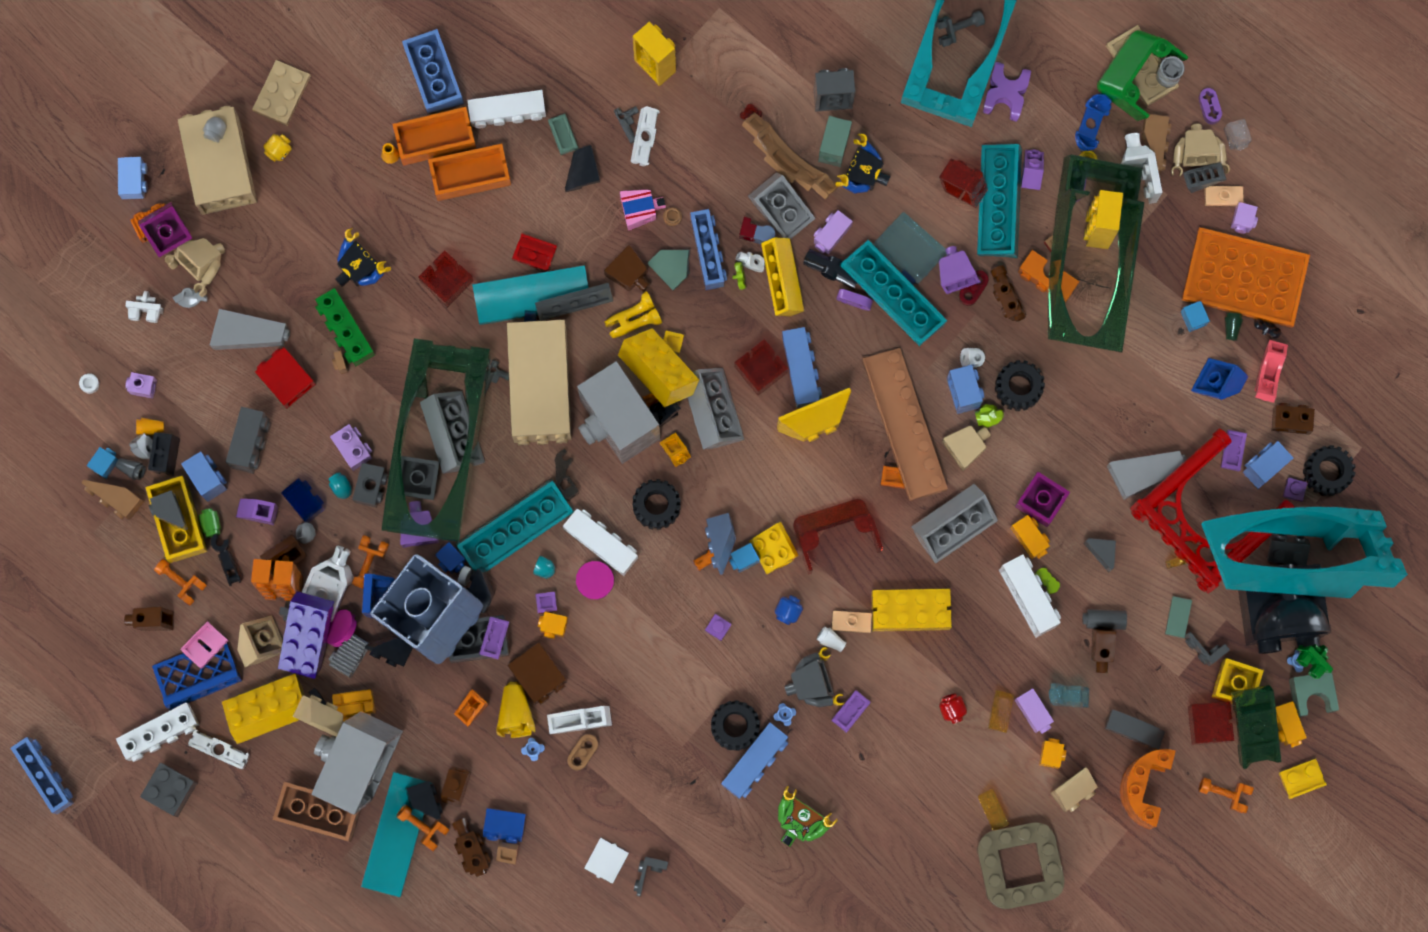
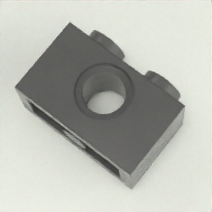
(367, 474)

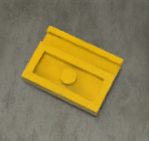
(1302, 778)

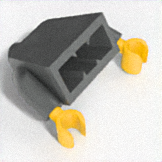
(812, 681)

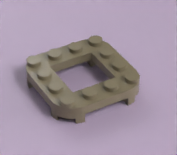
(1048, 858)

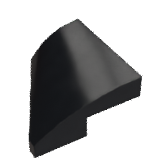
(582, 170)

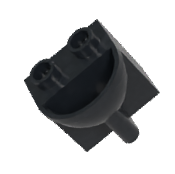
(1283, 618)

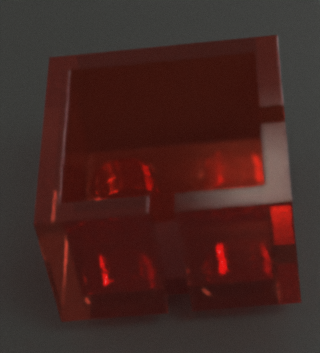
(960, 178)
(447, 281)
(760, 370)
(1210, 722)

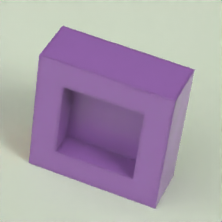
(1294, 489)
(546, 602)
(718, 627)

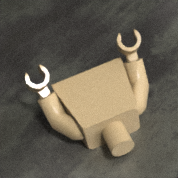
(1199, 149)
(199, 259)

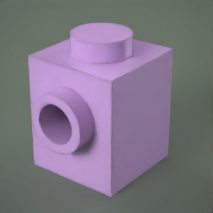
(1244, 218)
(141, 385)

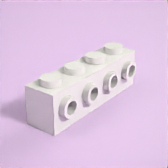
(506, 108)
(601, 542)
(157, 732)

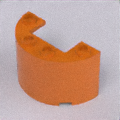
(1135, 782)

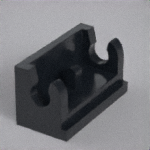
(164, 453)

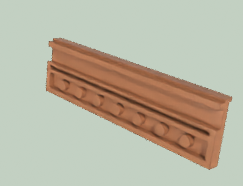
(904, 424)

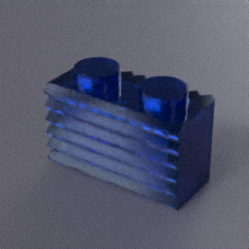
(303, 501)

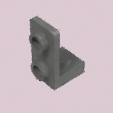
(1216, 653)
(655, 864)

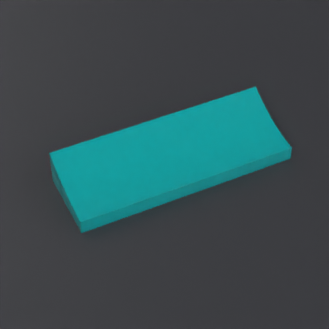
(1001, 204)
(894, 293)
(510, 297)
(515, 527)
(393, 841)

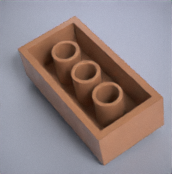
(308, 812)

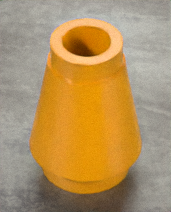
(392, 156)
(149, 426)

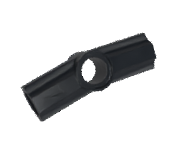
(829, 267)

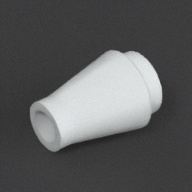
(830, 639)

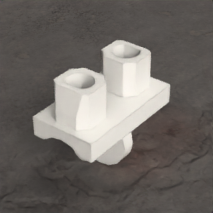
(135, 308)

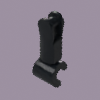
(226, 559)

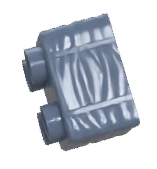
(427, 609)

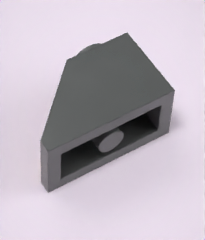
(168, 510)

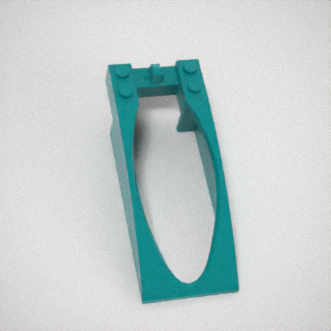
(943, 105)
(1328, 523)

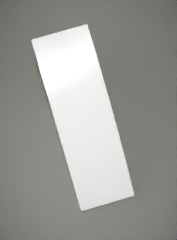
(579, 719)

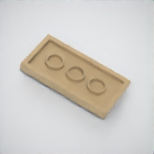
(1146, 79)

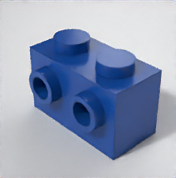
(504, 826)

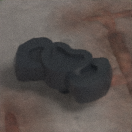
(1267, 328)

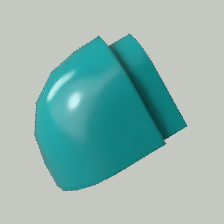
(340, 485)
(544, 568)

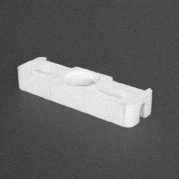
(642, 148)
(206, 744)

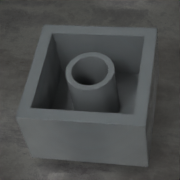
(419, 477)
(168, 789)

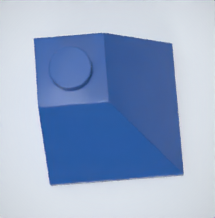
(1220, 379)

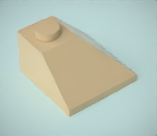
(259, 641)

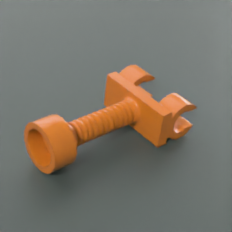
(364, 543)
(163, 568)
(1206, 786)
(405, 814)

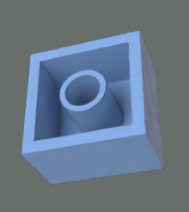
(965, 389)
(1270, 462)
(204, 477)

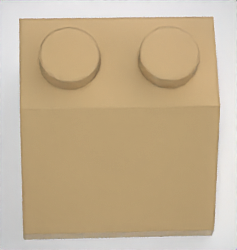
(319, 715)
(1074, 790)

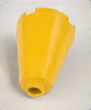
(514, 713)

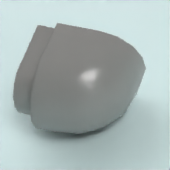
(214, 129)
(141, 446)

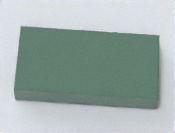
(562, 134)
(1178, 617)

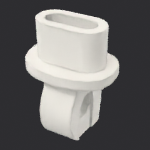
(748, 261)

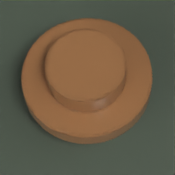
(672, 216)

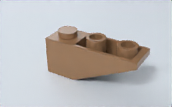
(1154, 137)
(120, 498)

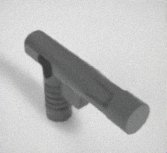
(627, 121)
(494, 376)

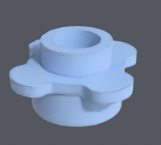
(1292, 661)
(785, 719)
(532, 744)

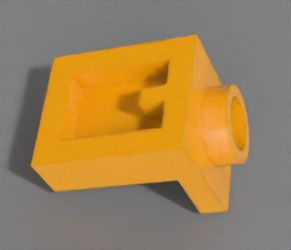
(675, 449)

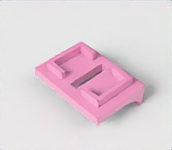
(211, 638)

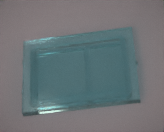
(910, 247)

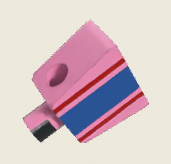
(640, 207)

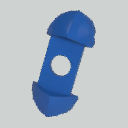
(1096, 108)

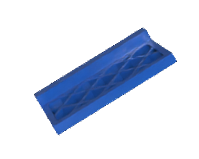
(200, 689)

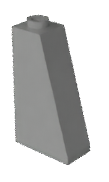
(245, 331)
(1144, 472)

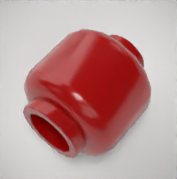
(953, 708)

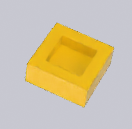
(674, 340)

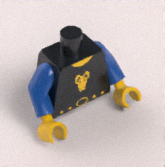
(864, 169)
(357, 263)

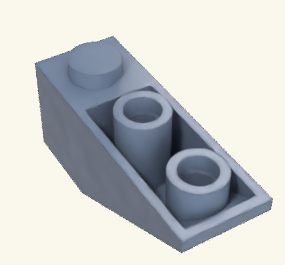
(722, 537)

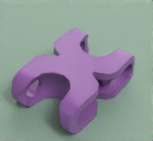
(1006, 91)

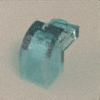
(1069, 696)

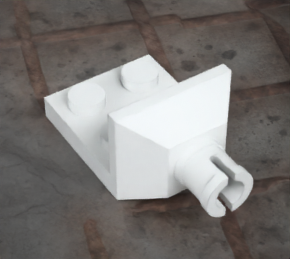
(1143, 157)
(330, 578)

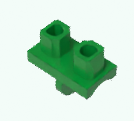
(1316, 657)

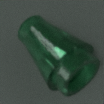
(1232, 325)

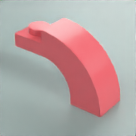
(1270, 371)

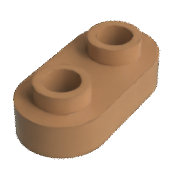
(582, 752)

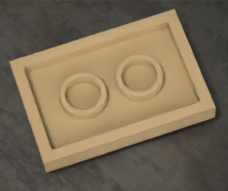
(281, 92)

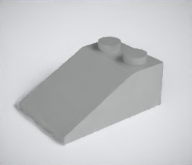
(781, 206)

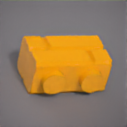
(354, 702)

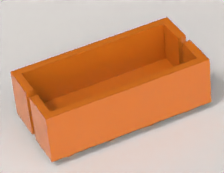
(434, 136)
(469, 172)
(284, 584)

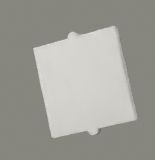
(606, 860)

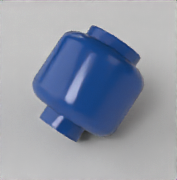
(788, 609)

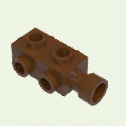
(1007, 295)
(473, 852)

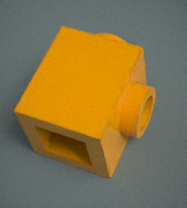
(552, 625)
(1052, 753)

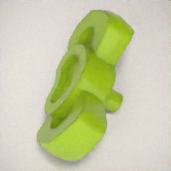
(740, 275)
(1048, 581)

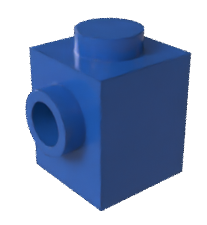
(450, 559)

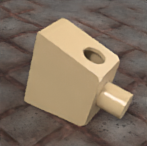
(966, 445)

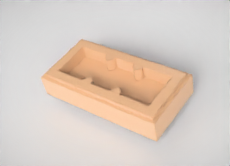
(1223, 195)
(851, 621)

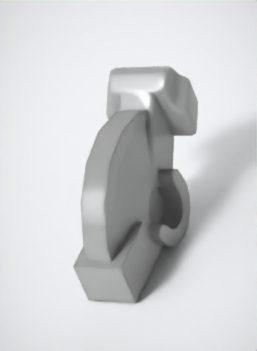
(189, 298)

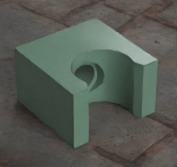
(834, 141)
(1305, 686)

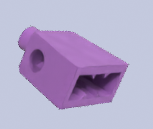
(956, 271)
(420, 517)

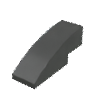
(1134, 729)

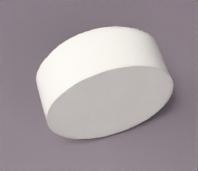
(89, 383)
(464, 576)

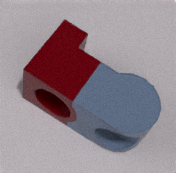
(754, 232)

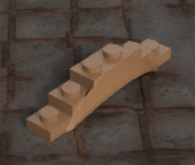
(785, 160)

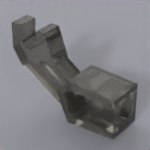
(561, 467)

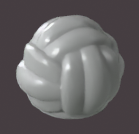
(305, 532)

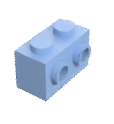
(131, 178)

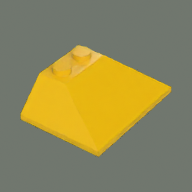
(815, 418)

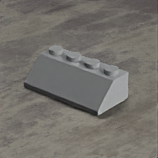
(714, 410)
(448, 427)
(955, 523)

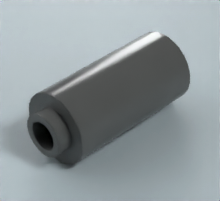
(1105, 619)

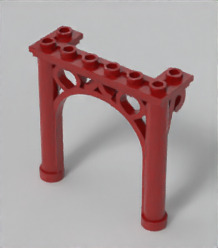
(1144, 509)

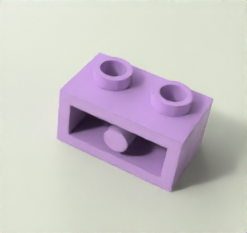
(351, 447)

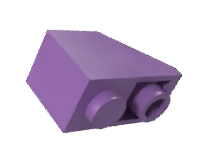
(1032, 169)
(257, 511)

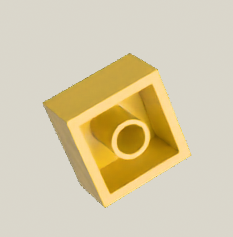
(1235, 677)

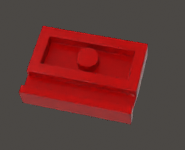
(534, 252)

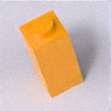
(1030, 537)
(1289, 725)

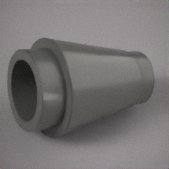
(131, 468)

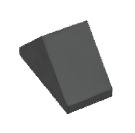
(1103, 551)

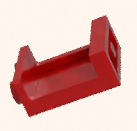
(284, 377)

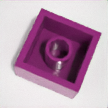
(165, 229)
(1042, 499)

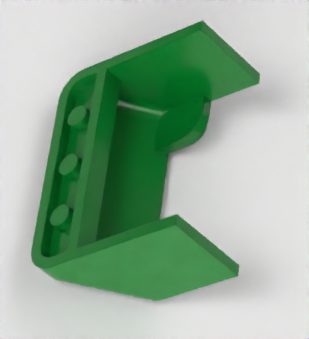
(1131, 57)

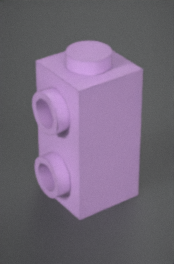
(832, 232)
(1034, 711)

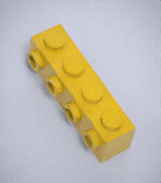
(782, 276)

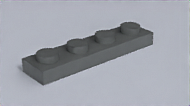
(574, 301)

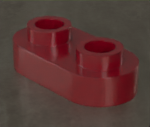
(974, 290)

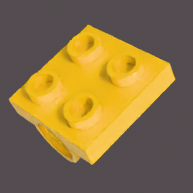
(774, 548)

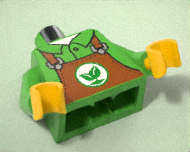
(800, 820)

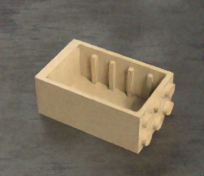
(217, 170)

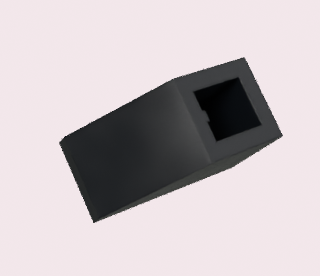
(481, 587)
(392, 649)
(422, 799)

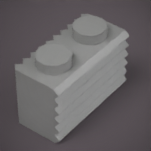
(349, 655)

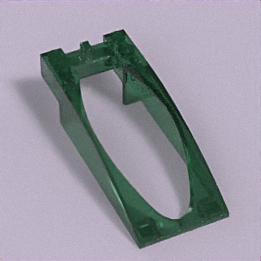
(1072, 183)
(423, 357)

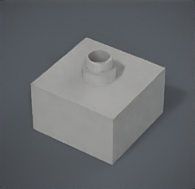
(617, 414)
(355, 761)

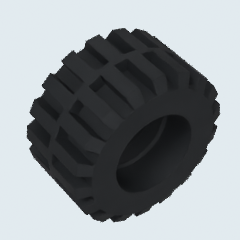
(1023, 370)
(1342, 462)
(652, 488)
(747, 713)

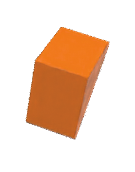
(470, 708)

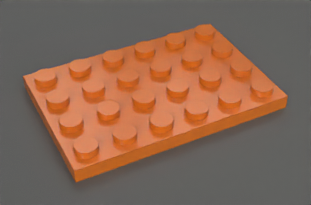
(1246, 277)

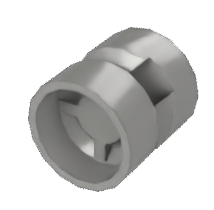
(1170, 72)

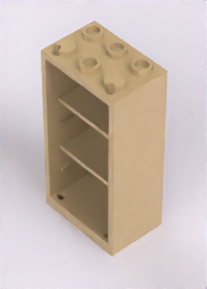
(539, 382)

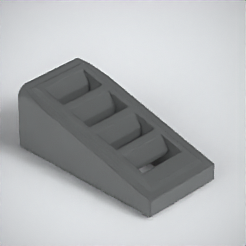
(1193, 187)

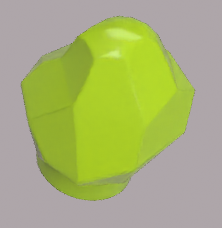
(989, 415)

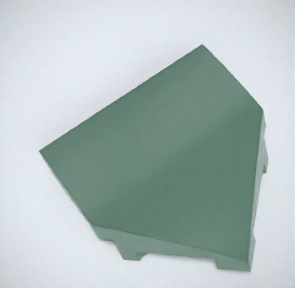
(671, 266)

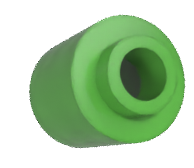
(210, 523)

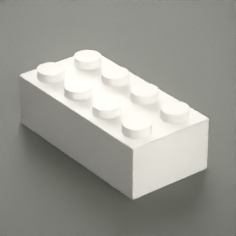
(1029, 595)

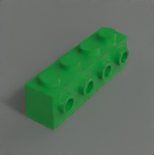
(345, 327)

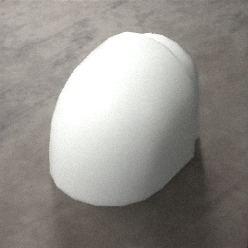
(972, 357)

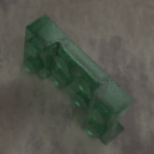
(1256, 725)

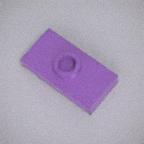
(1233, 453)
(494, 638)
(851, 711)

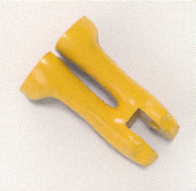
(622, 317)

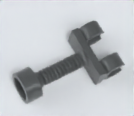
(976, 19)

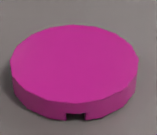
(594, 580)
(341, 628)

